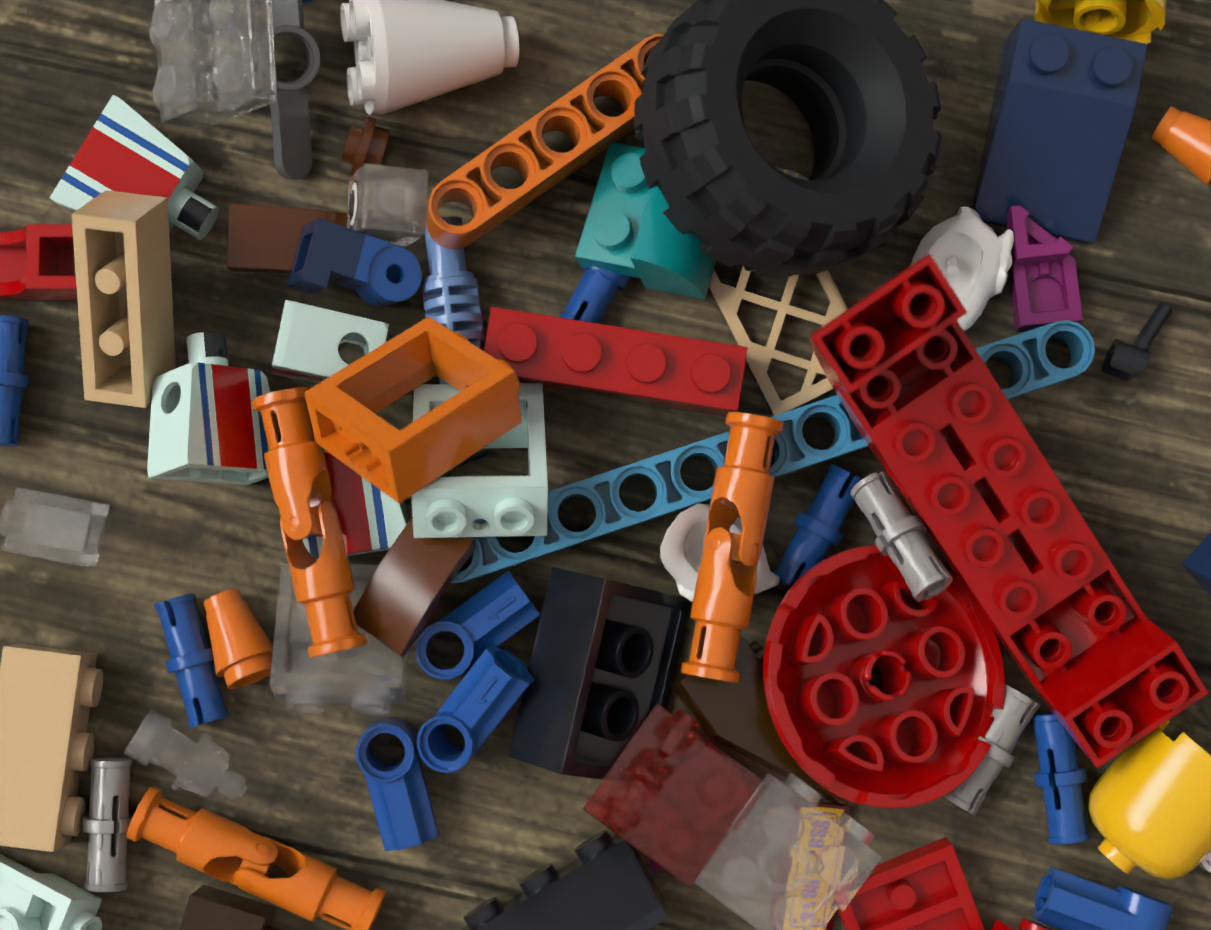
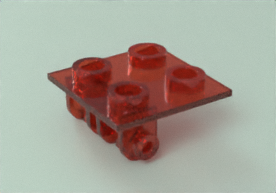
(672, 794)

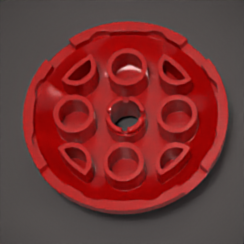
(935, 694)

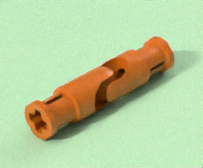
(303, 496)
(730, 559)
(245, 859)

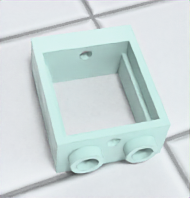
(506, 502)

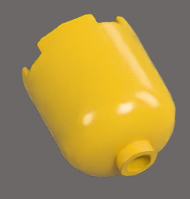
(1155, 806)

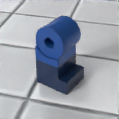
(354, 260)

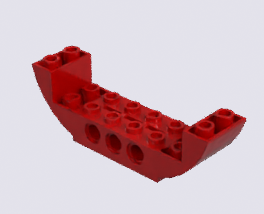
(1001, 513)

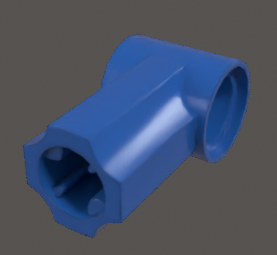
(482, 620)
(474, 708)
(398, 789)
(1082, 904)

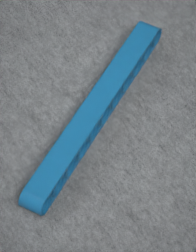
(1022, 352)

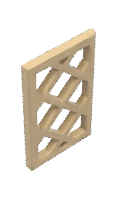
(759, 356)

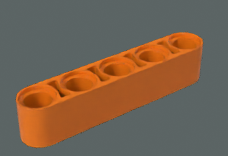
(528, 154)

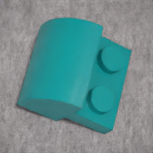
(634, 237)

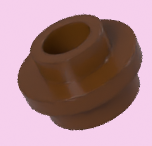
(364, 145)

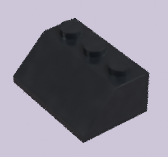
(597, 671)
(596, 892)

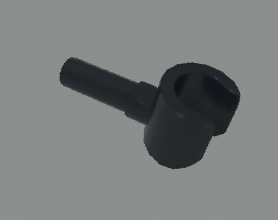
(1127, 359)

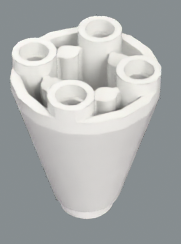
(422, 49)

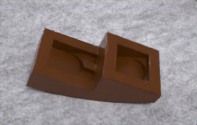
(268, 236)
(408, 586)

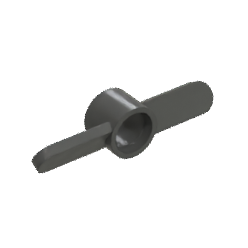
(291, 110)

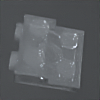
(212, 59)
(364, 675)
(788, 860)

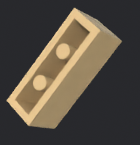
(123, 296)
(44, 743)

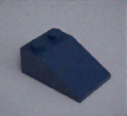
(1058, 127)

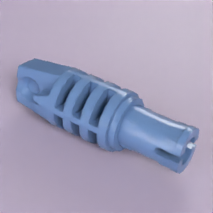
(452, 291)

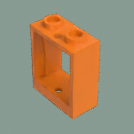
(411, 458)

